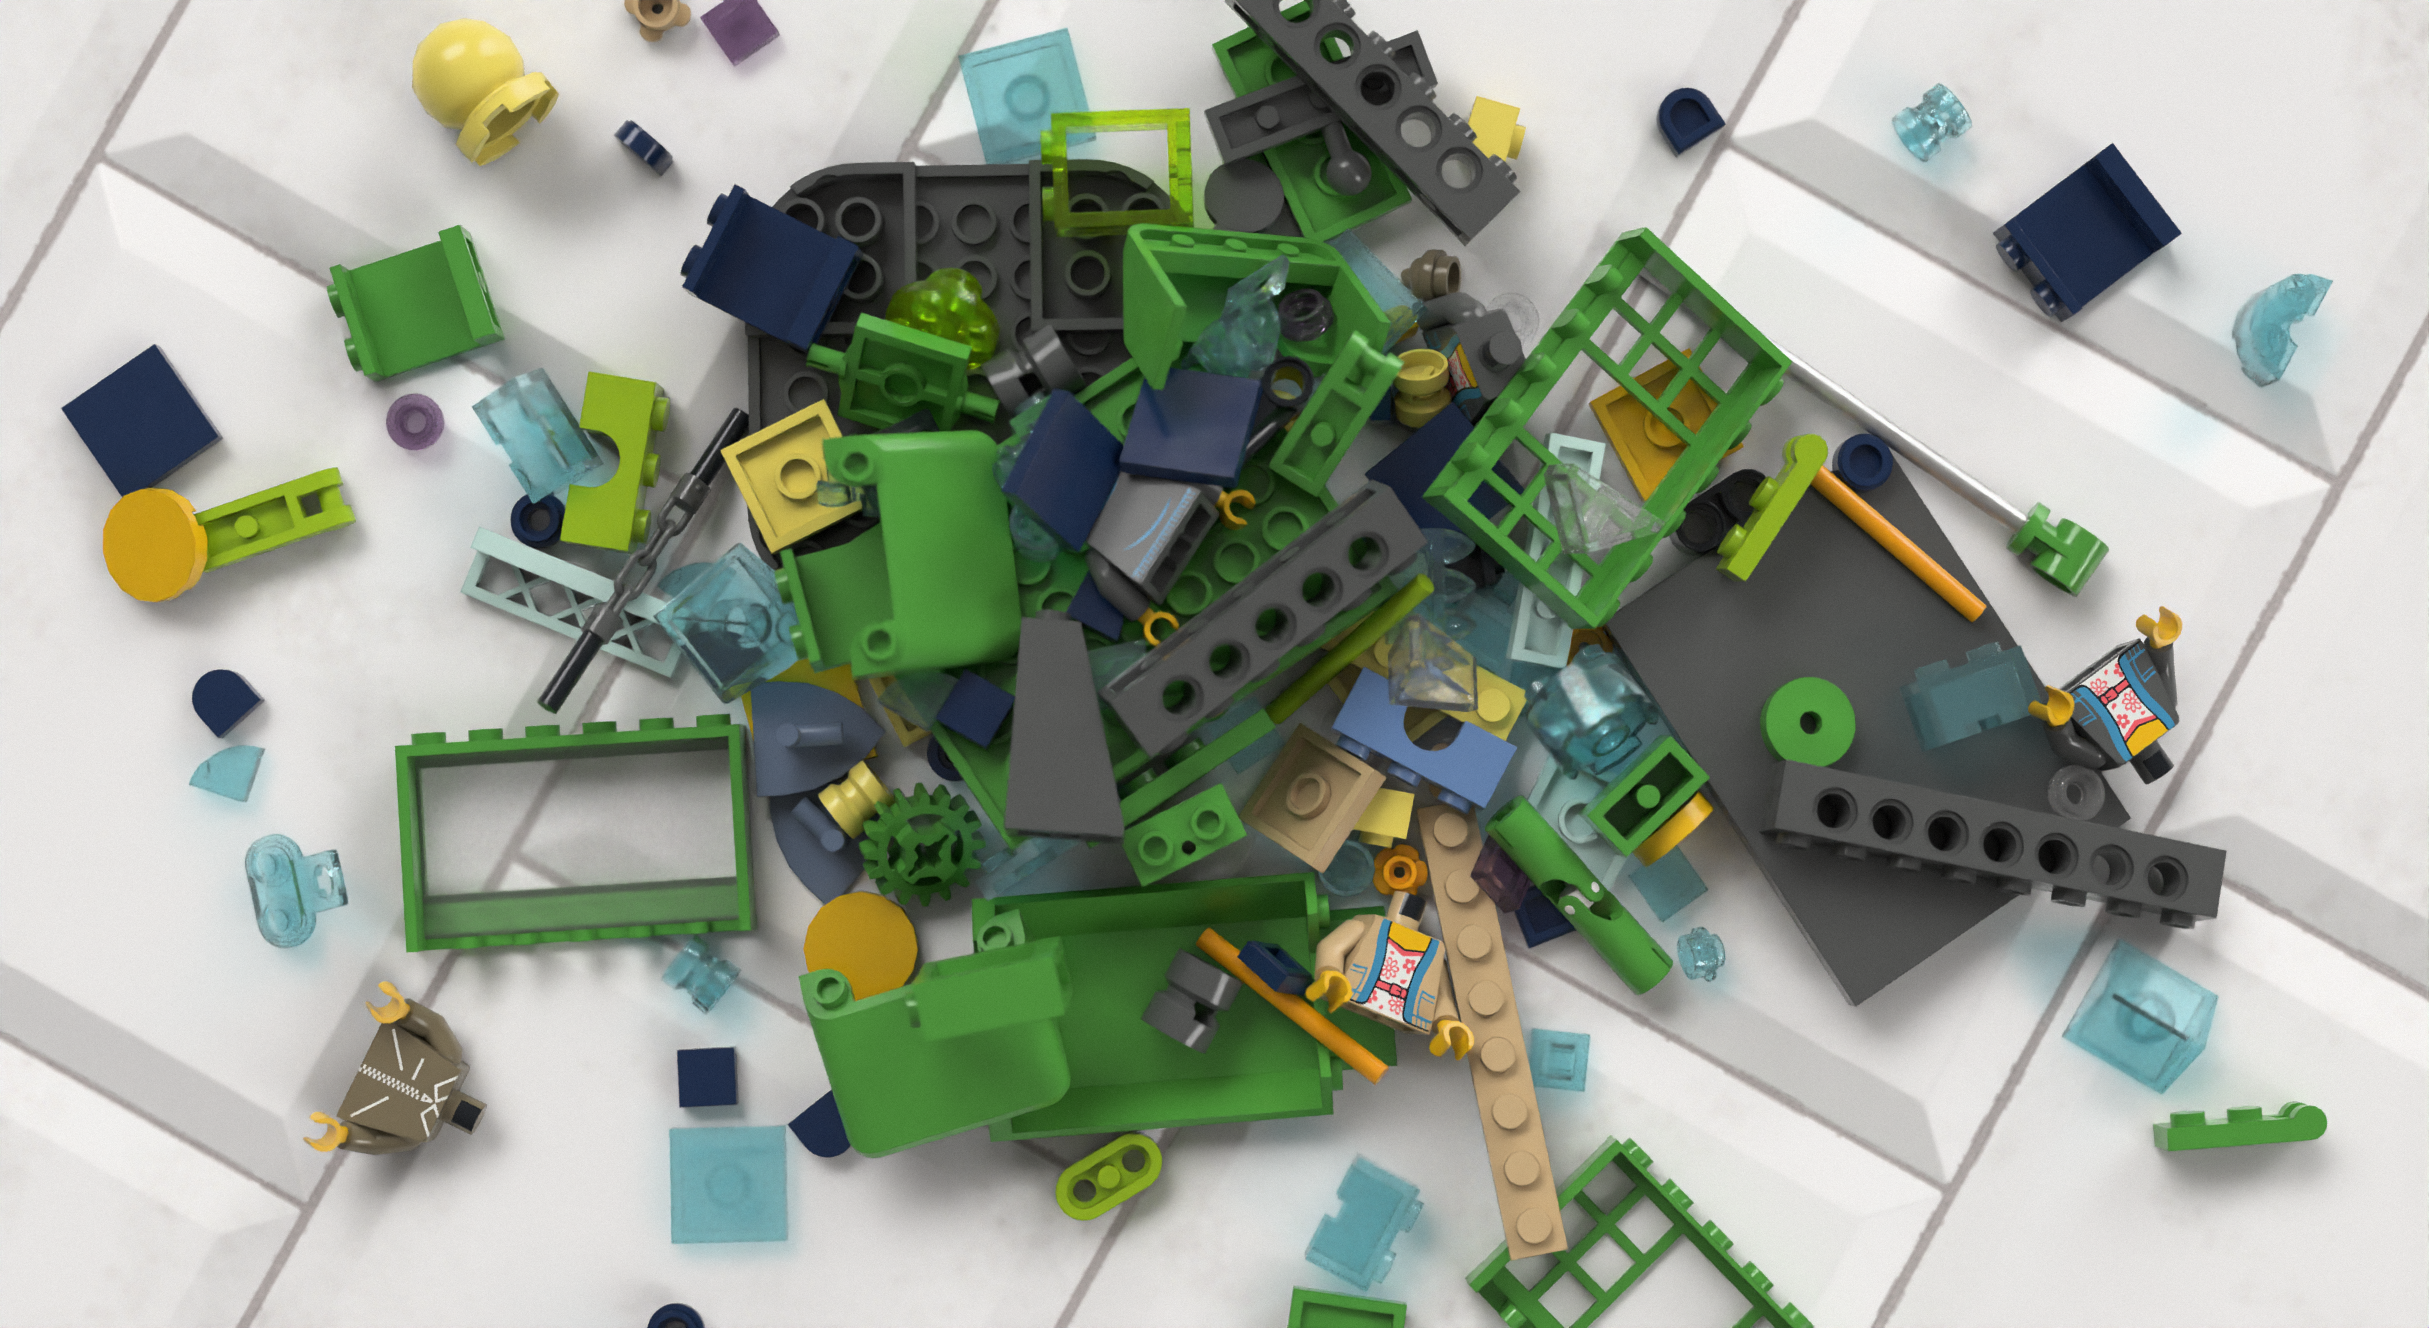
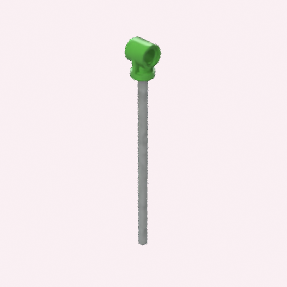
(2063, 553)

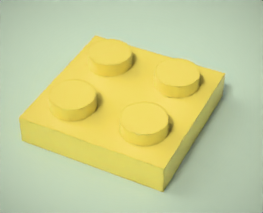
(780, 475)

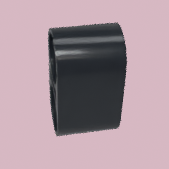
(1719, 510)

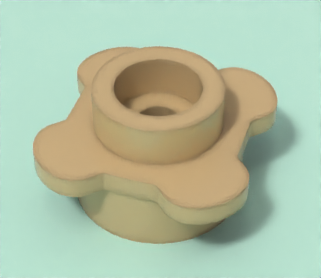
(653, 24)

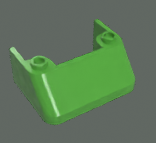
(1181, 280)

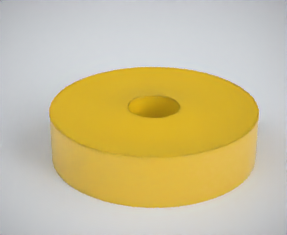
(1674, 829)

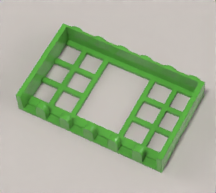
(1540, 372)
(1523, 1310)

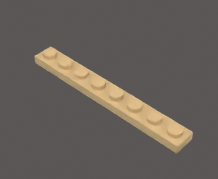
(1499, 1053)

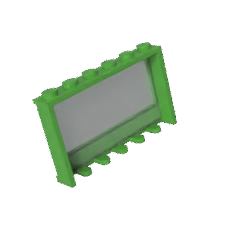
(575, 834)

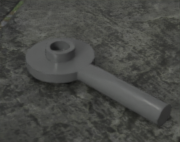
(1243, 197)

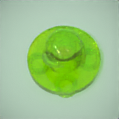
(950, 308)

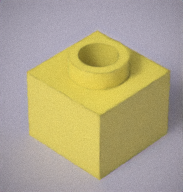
(1496, 128)
(1385, 818)

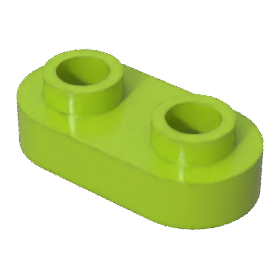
(1109, 1175)

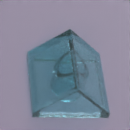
(2143, 1017)

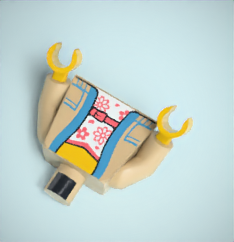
(1391, 975)

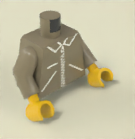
(403, 1085)

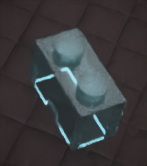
(537, 434)
(1950, 702)
(1372, 1214)

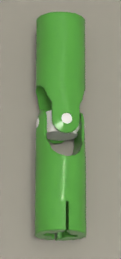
(1608, 924)

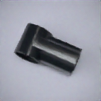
(1274, 411)

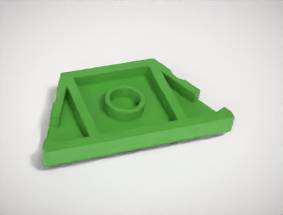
(1186, 767)

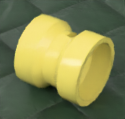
(1421, 386)
(855, 798)

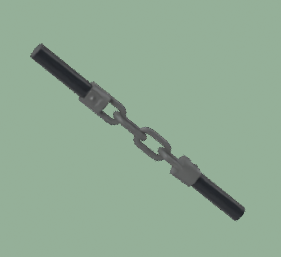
(605, 620)

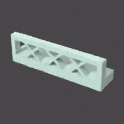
(572, 578)
(1537, 631)

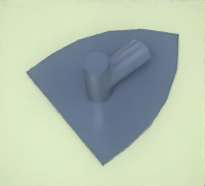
(806, 736)
(816, 844)

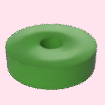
(1828, 708)

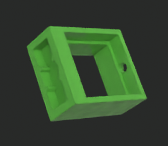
(1205, 820)
(990, 990)

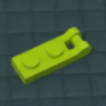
(1773, 504)
(273, 519)

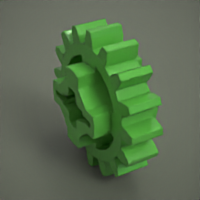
(927, 821)

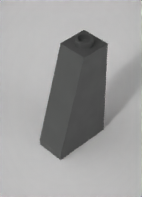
(1059, 750)

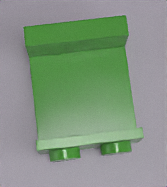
(415, 307)
(834, 598)

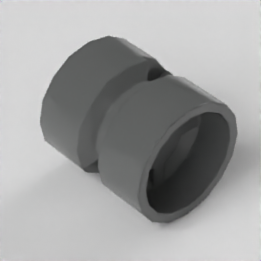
(1049, 361)
(1191, 1001)

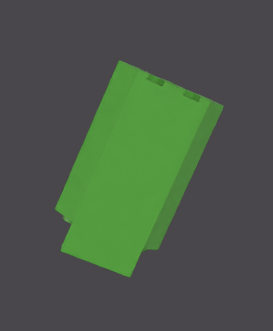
(1117, 958)

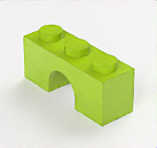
(614, 513)

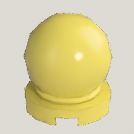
(477, 84)

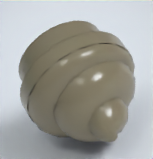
(1433, 275)

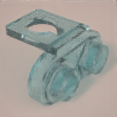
(1253, 318)
(288, 890)

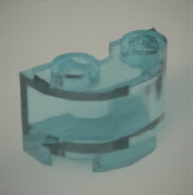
(2265, 321)

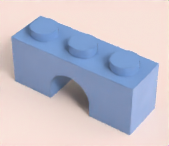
(1463, 771)

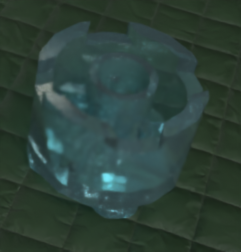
(1589, 712)

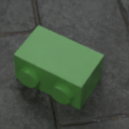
(1644, 795)

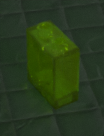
(1054, 152)

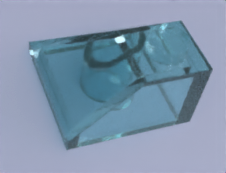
(732, 624)

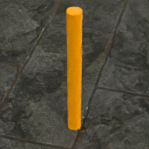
(1898, 544)
(1295, 1009)

